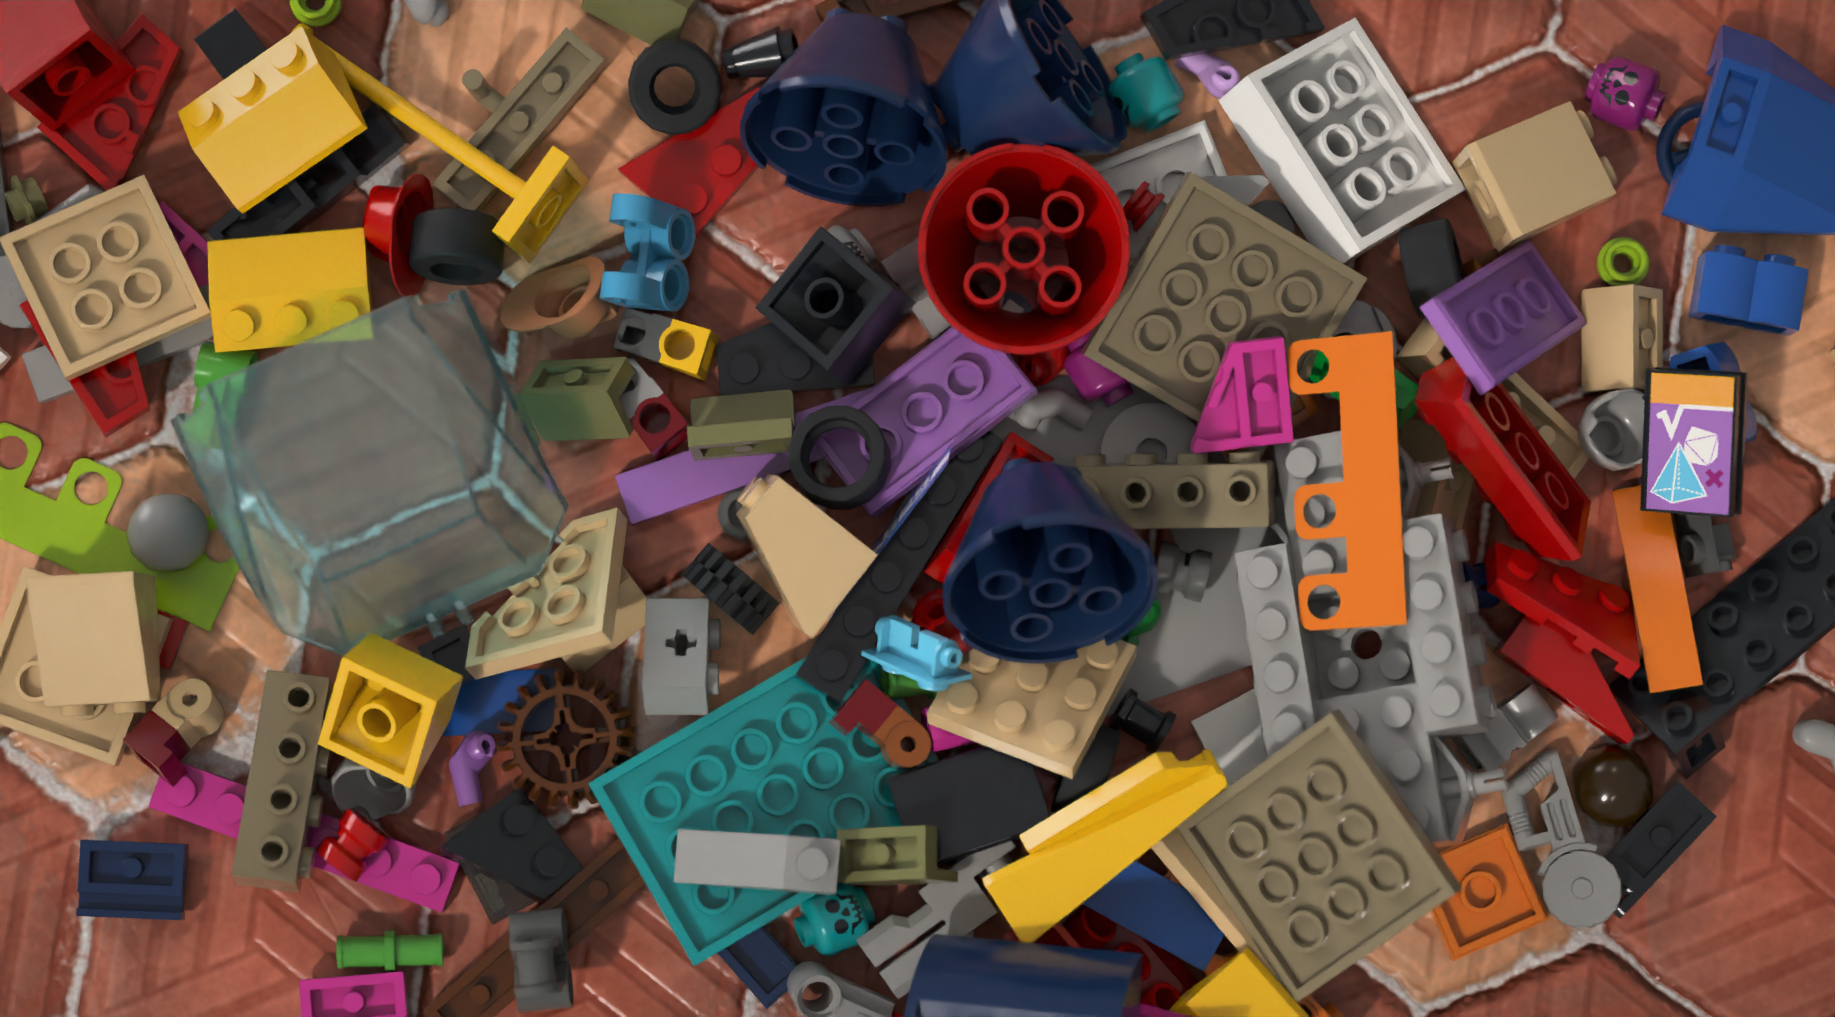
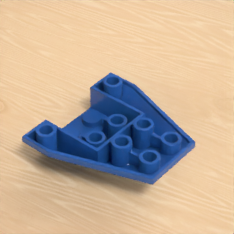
(1759, 146)

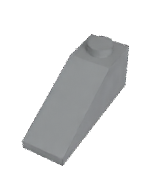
(757, 861)

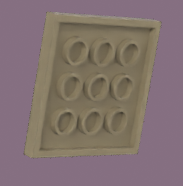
(1214, 279)
(1318, 856)

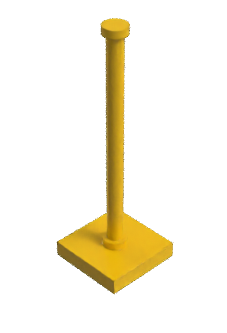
(536, 203)

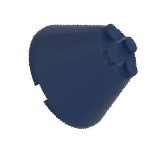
(1026, 82)
(849, 115)
(1046, 568)

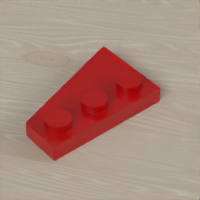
(111, 392)

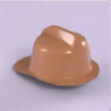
(560, 300)

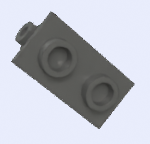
(1703, 546)

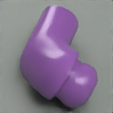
(468, 762)

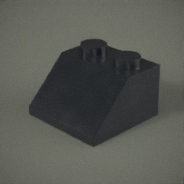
(835, 305)

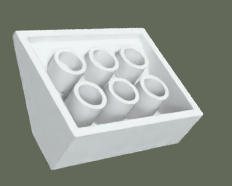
(1341, 143)

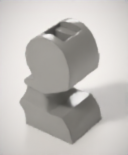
(904, 271)
(1515, 724)

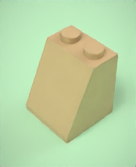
(1534, 175)
(802, 550)
(96, 640)

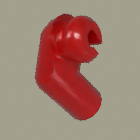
(1044, 366)

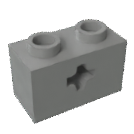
(678, 656)

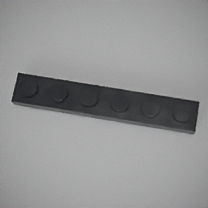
(889, 578)

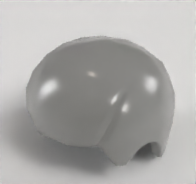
(1614, 429)
(167, 532)
(365, 789)

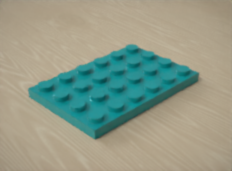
(746, 768)

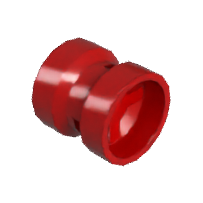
(356, 840)

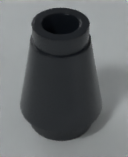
(760, 54)

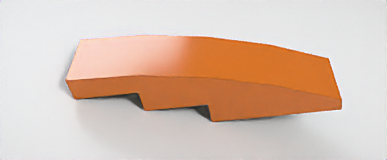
(1657, 594)

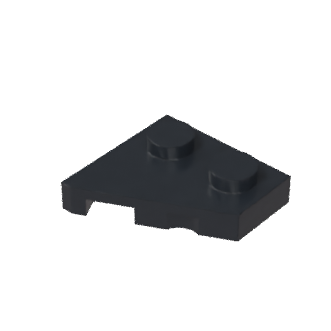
(516, 847)

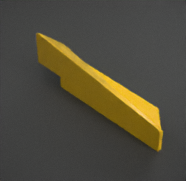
(1099, 838)

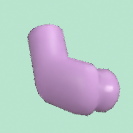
(1214, 72)

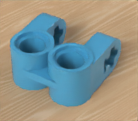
(658, 240)

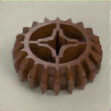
(561, 693)

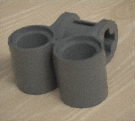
(541, 960)

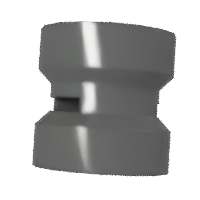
(1182, 570)

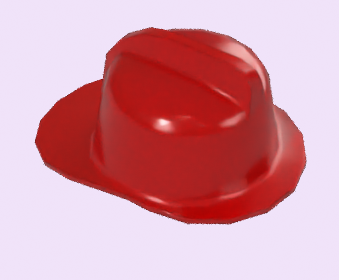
(389, 227)

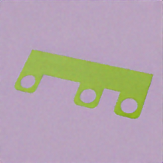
(83, 542)

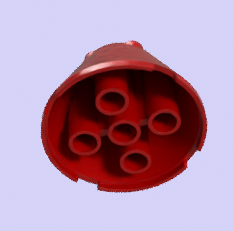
(1027, 226)

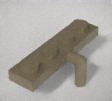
(522, 117)

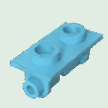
(917, 654)

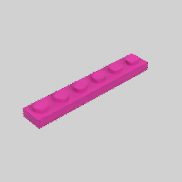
(397, 869)

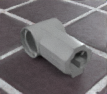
(840, 996)

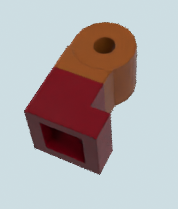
(898, 734)

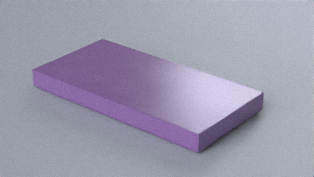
(1503, 316)
(934, 399)

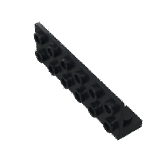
(1743, 642)

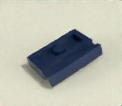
(132, 879)

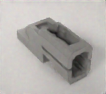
(958, 904)

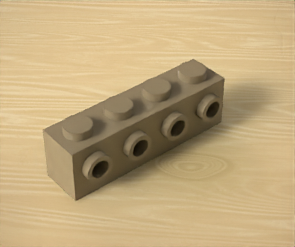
(1185, 491)
(283, 784)

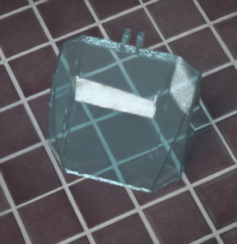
(377, 474)

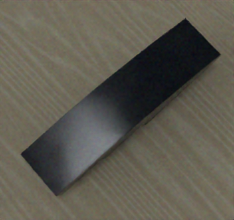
(321, 185)

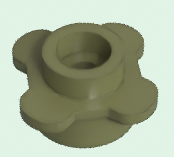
(25, 200)

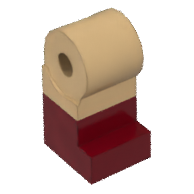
(175, 727)

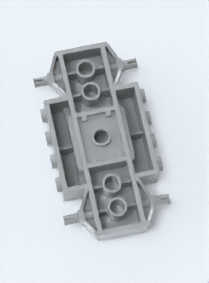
(1427, 672)

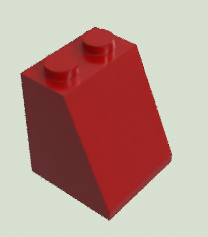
(57, 57)

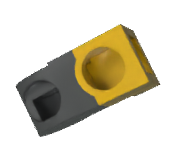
(667, 342)

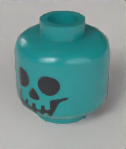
(1146, 92)
(834, 920)

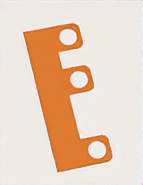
(1370, 490)

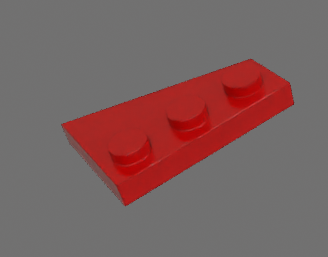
(112, 127)
(697, 168)
(1589, 609)

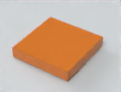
(1495, 895)

